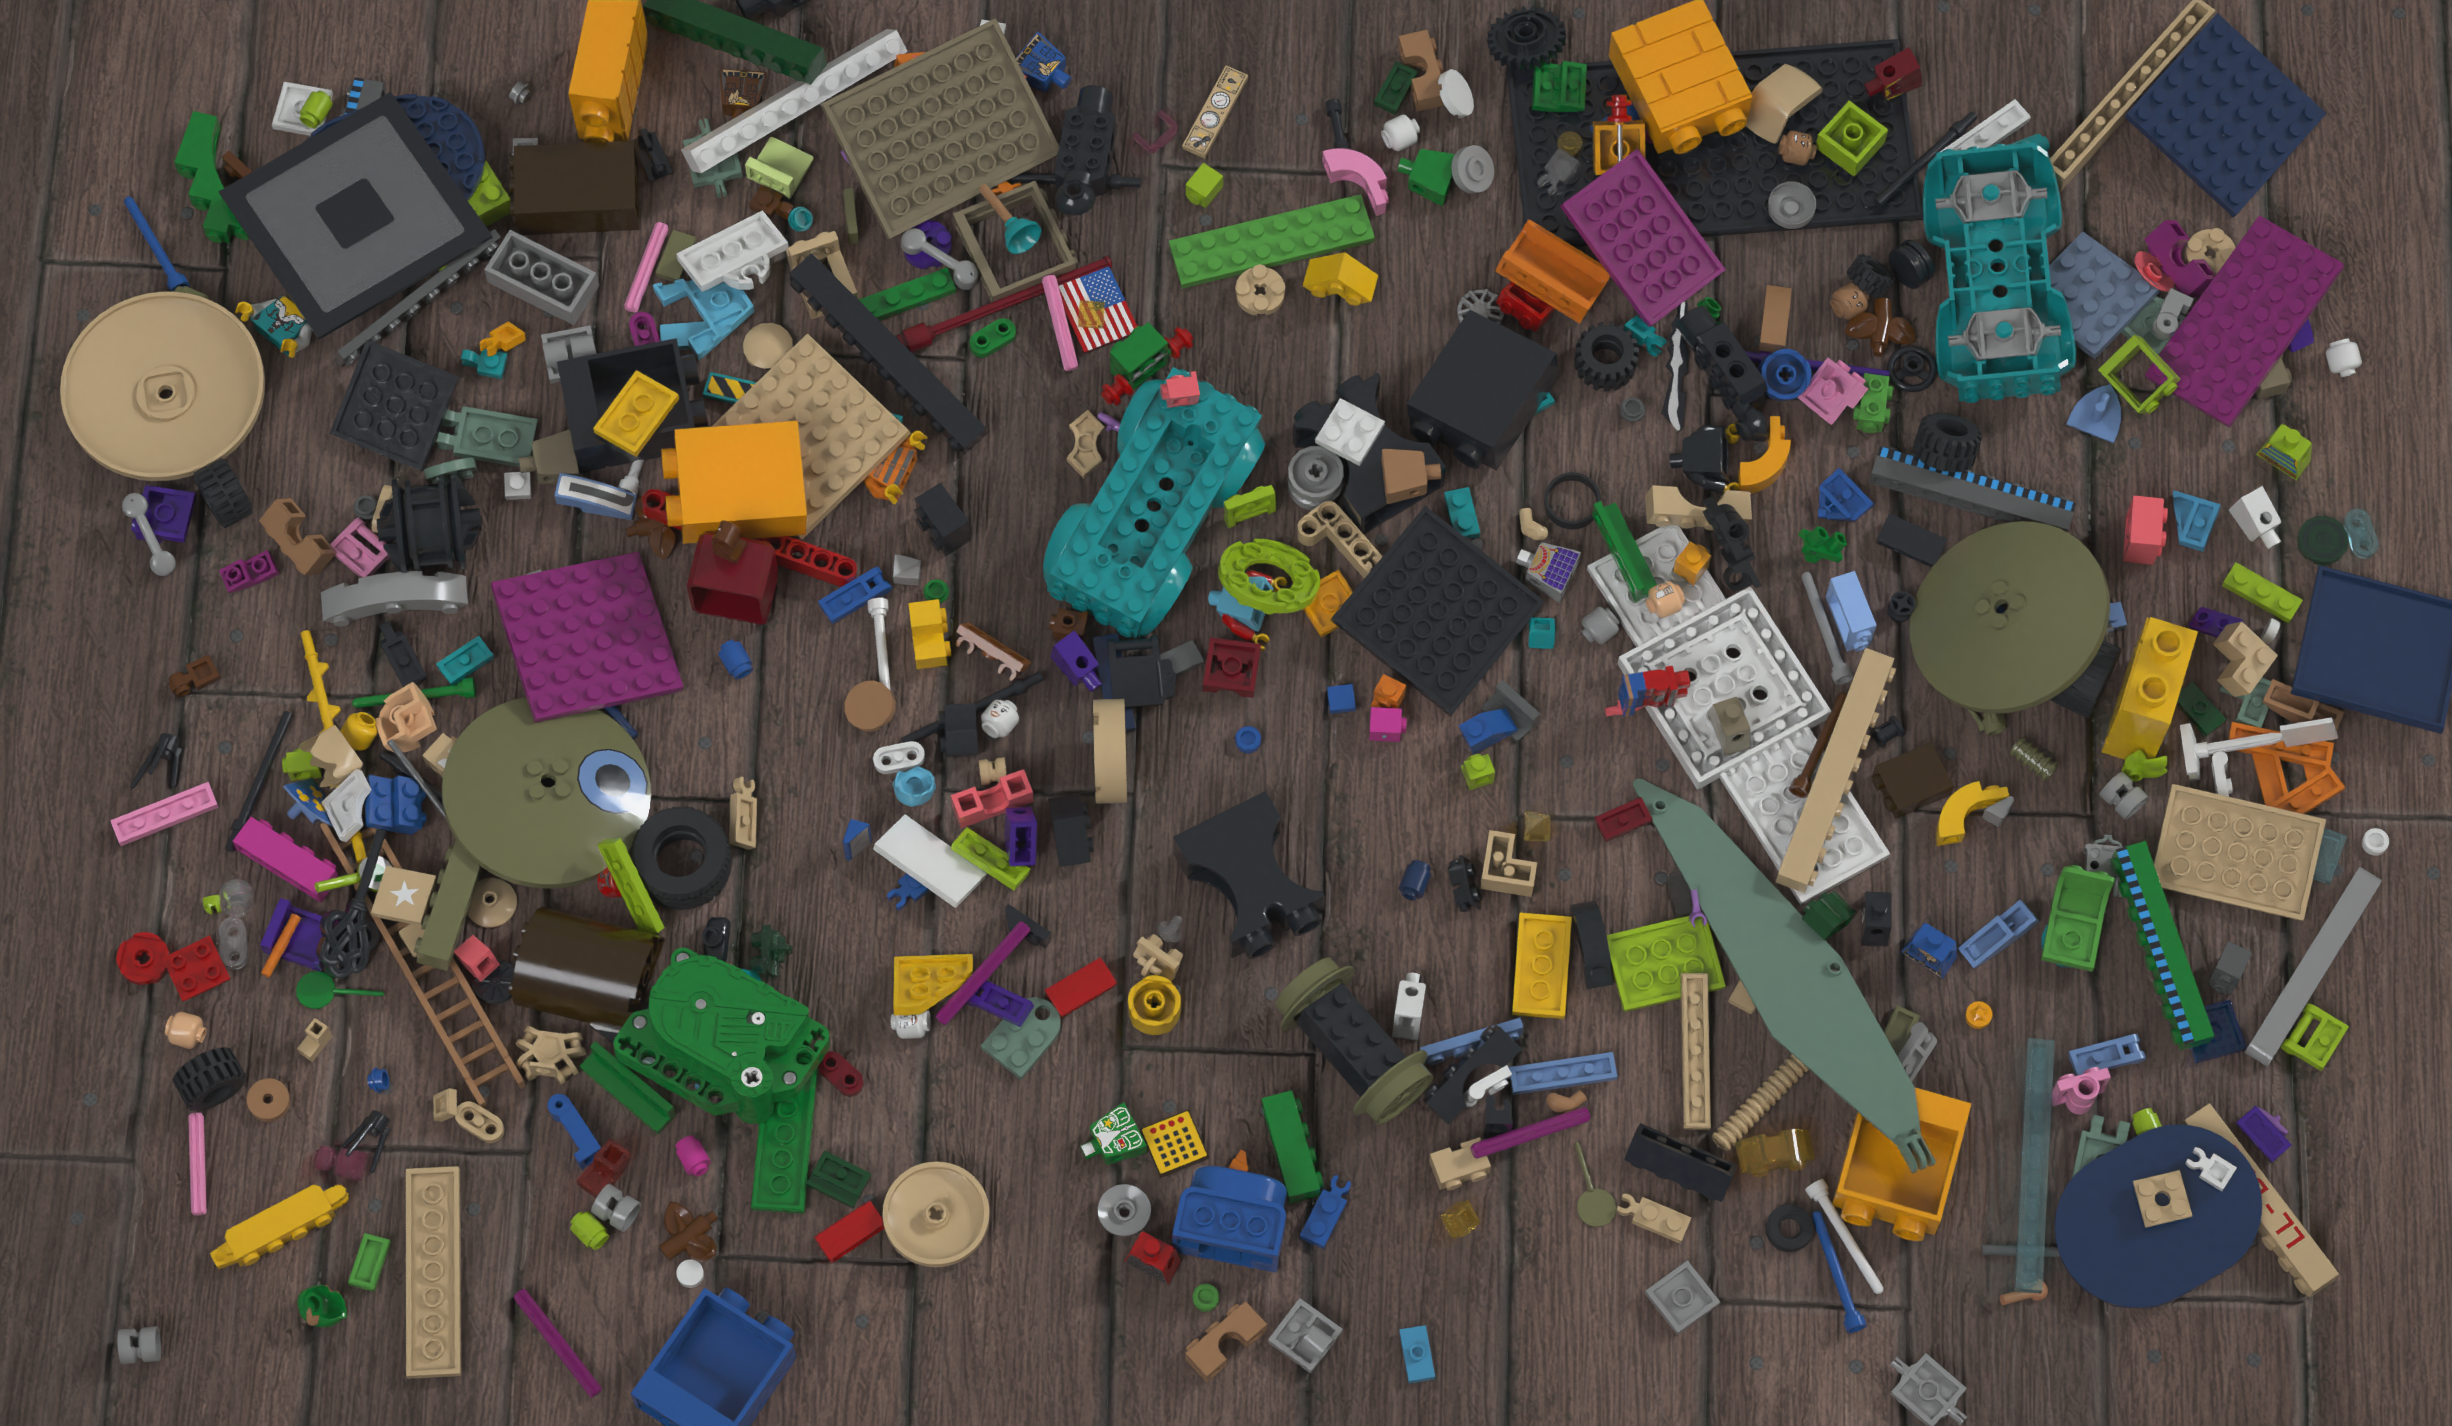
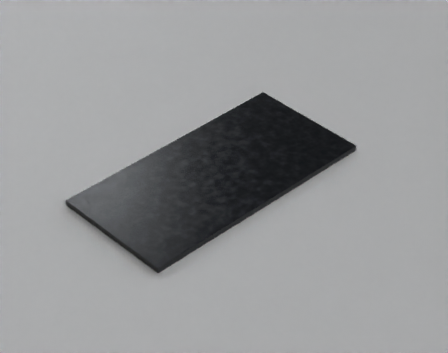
(1730, 178)

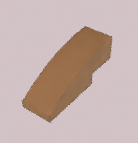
(1775, 318)
(2298, 708)

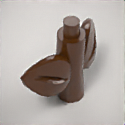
(1881, 327)
(660, 536)
(688, 1234)

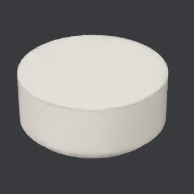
(2270, 631)
(2375, 842)
(690, 1273)

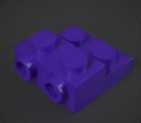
(167, 513)

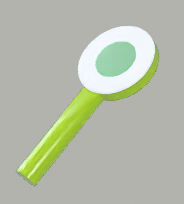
(355, 877)

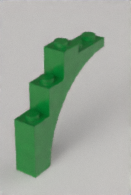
(198, 161)

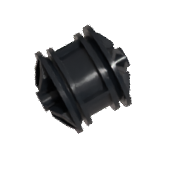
(429, 524)

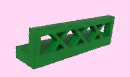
(1623, 549)
(628, 1088)

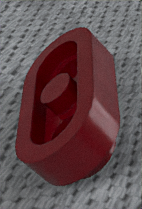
(839, 1073)

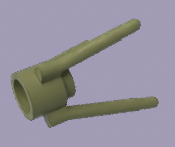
(1991, 724)

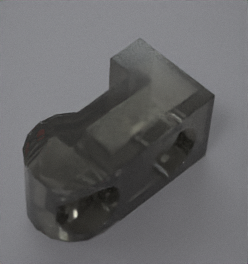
(1679, 895)

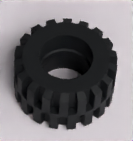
(1606, 374)
(1947, 442)
(223, 493)
(209, 1079)

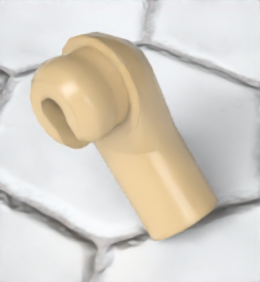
(1531, 528)

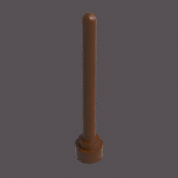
(1802, 785)

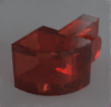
(605, 1169)

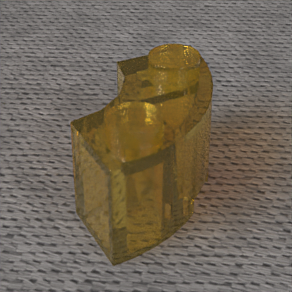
(1765, 1153)

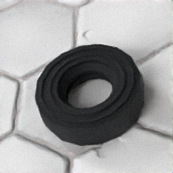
(1789, 1212)

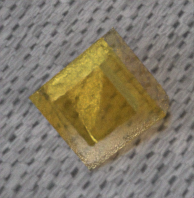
(1536, 826)
(1460, 1219)

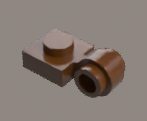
(200, 672)

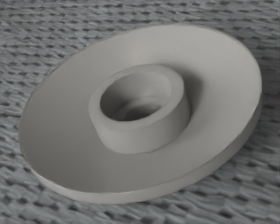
(1121, 1198)

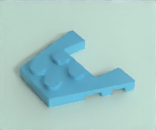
(720, 308)

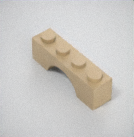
(1668, 507)

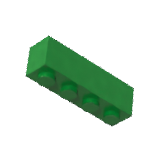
(1290, 1146)

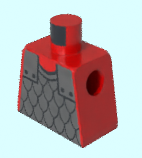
(1153, 1257)

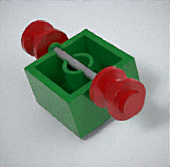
(1140, 358)

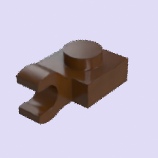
(770, 203)

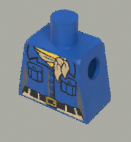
(1043, 64)
(1931, 949)

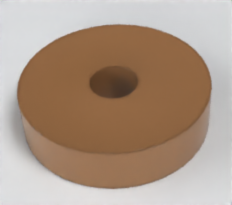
(268, 1088)

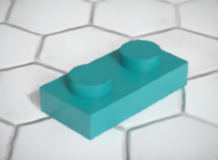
(1462, 512)
(465, 661)

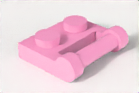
(355, 554)

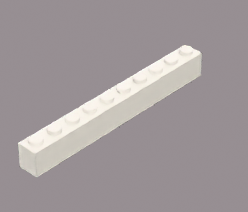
(793, 101)

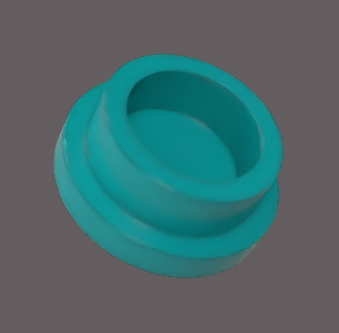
(800, 219)

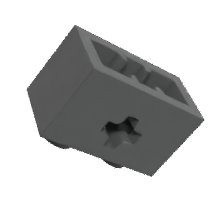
(2229, 968)

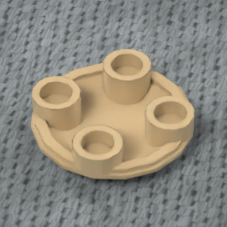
(766, 345)

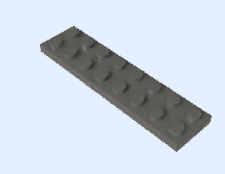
(410, 305)

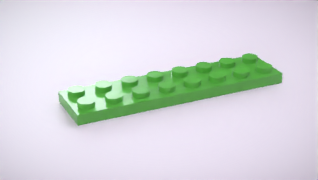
(1271, 241)

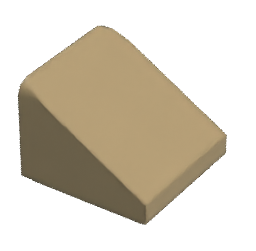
(409, 936)

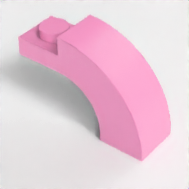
(1360, 169)

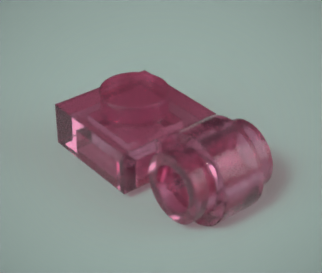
(347, 1167)

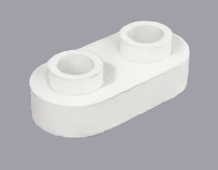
(898, 755)

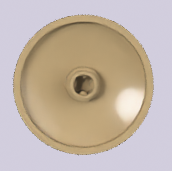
(936, 1214)

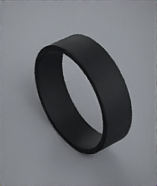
(1570, 476)

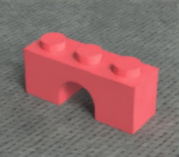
(976, 806)

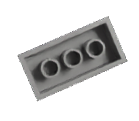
(541, 277)

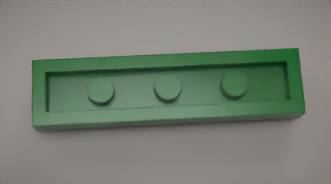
(910, 294)

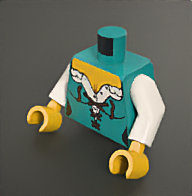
(278, 323)

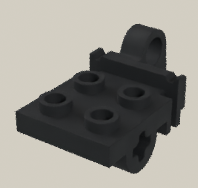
(1731, 533)

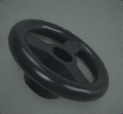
(1914, 358)

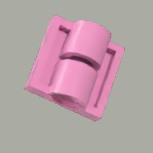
(2080, 1090)

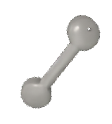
(965, 272)
(161, 562)

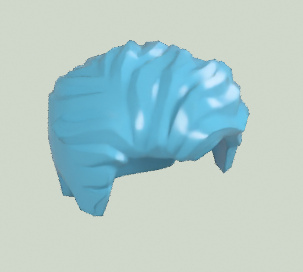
(914, 786)

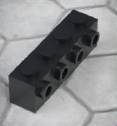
(1680, 1162)

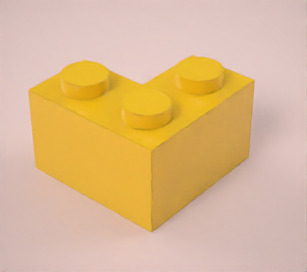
(1340, 276)
(927, 627)

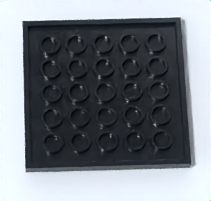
(1437, 611)

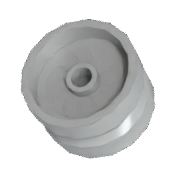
(1315, 477)

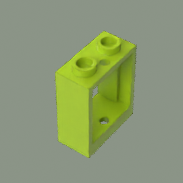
(2122, 357)

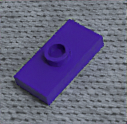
(2263, 1134)

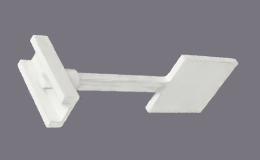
(2291, 734)

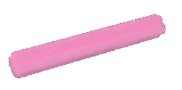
(646, 267)
(1060, 322)
(197, 1164)

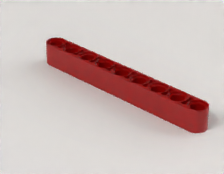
(787, 545)

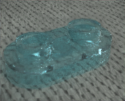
(2361, 535)

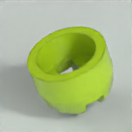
(210, 903)

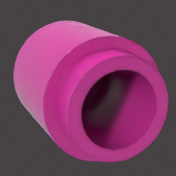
(693, 1156)

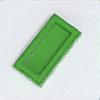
(369, 1262)

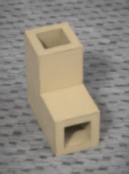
(317, 1037)

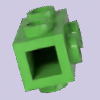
(1872, 411)

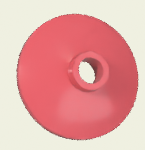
(2151, 269)

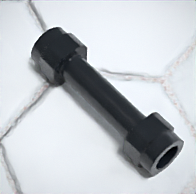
(1334, 110)

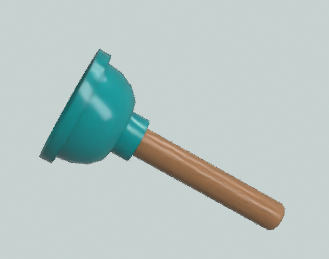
(1020, 233)

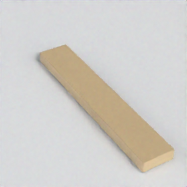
(1695, 1051)

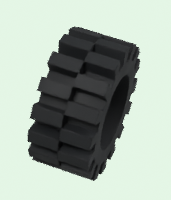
(1870, 275)

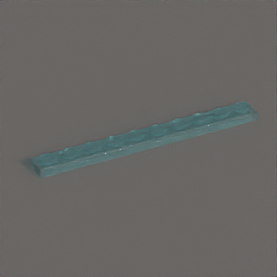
(2034, 1166)

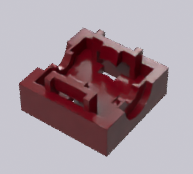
(1232, 655)

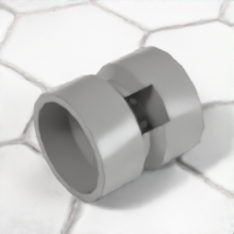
(2130, 802)
(623, 1213)
(148, 1341)

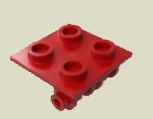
(196, 968)

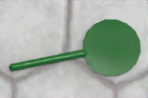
(318, 990)

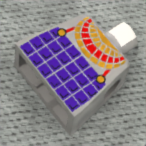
(1550, 568)

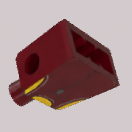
(1895, 75)

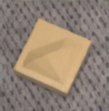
(445, 1105)

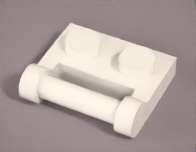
(1491, 1084)

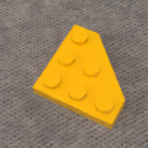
(927, 980)

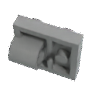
(1305, 1335)

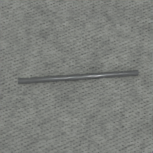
(416, 776)

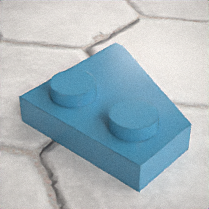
(2194, 519)

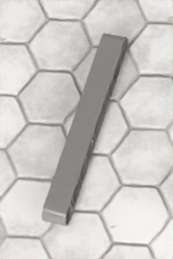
(2313, 966)

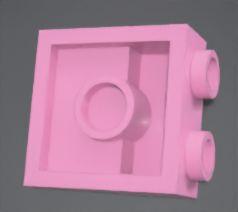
(1833, 390)

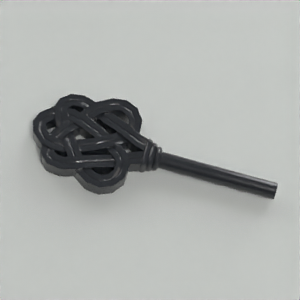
(348, 932)

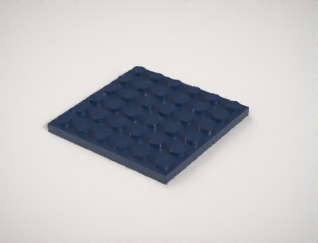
(2225, 115)

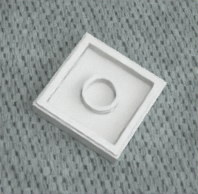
(289, 105)

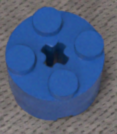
(1794, 365)

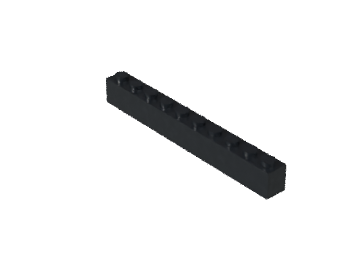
(887, 354)

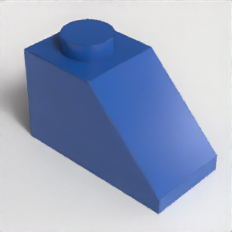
(1487, 729)

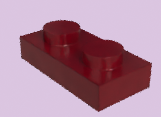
(1623, 819)

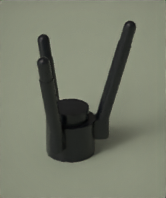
(165, 748)
(373, 1125)

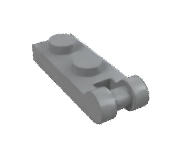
(1917, 1049)

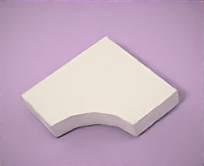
(346, 804)

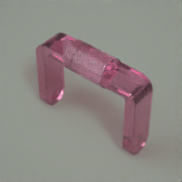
(1163, 139)

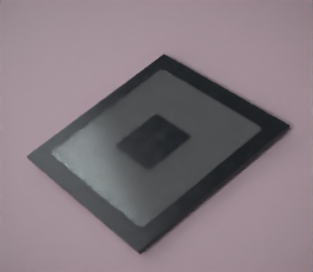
(355, 215)

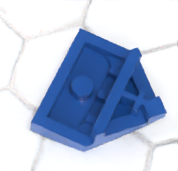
(1842, 499)

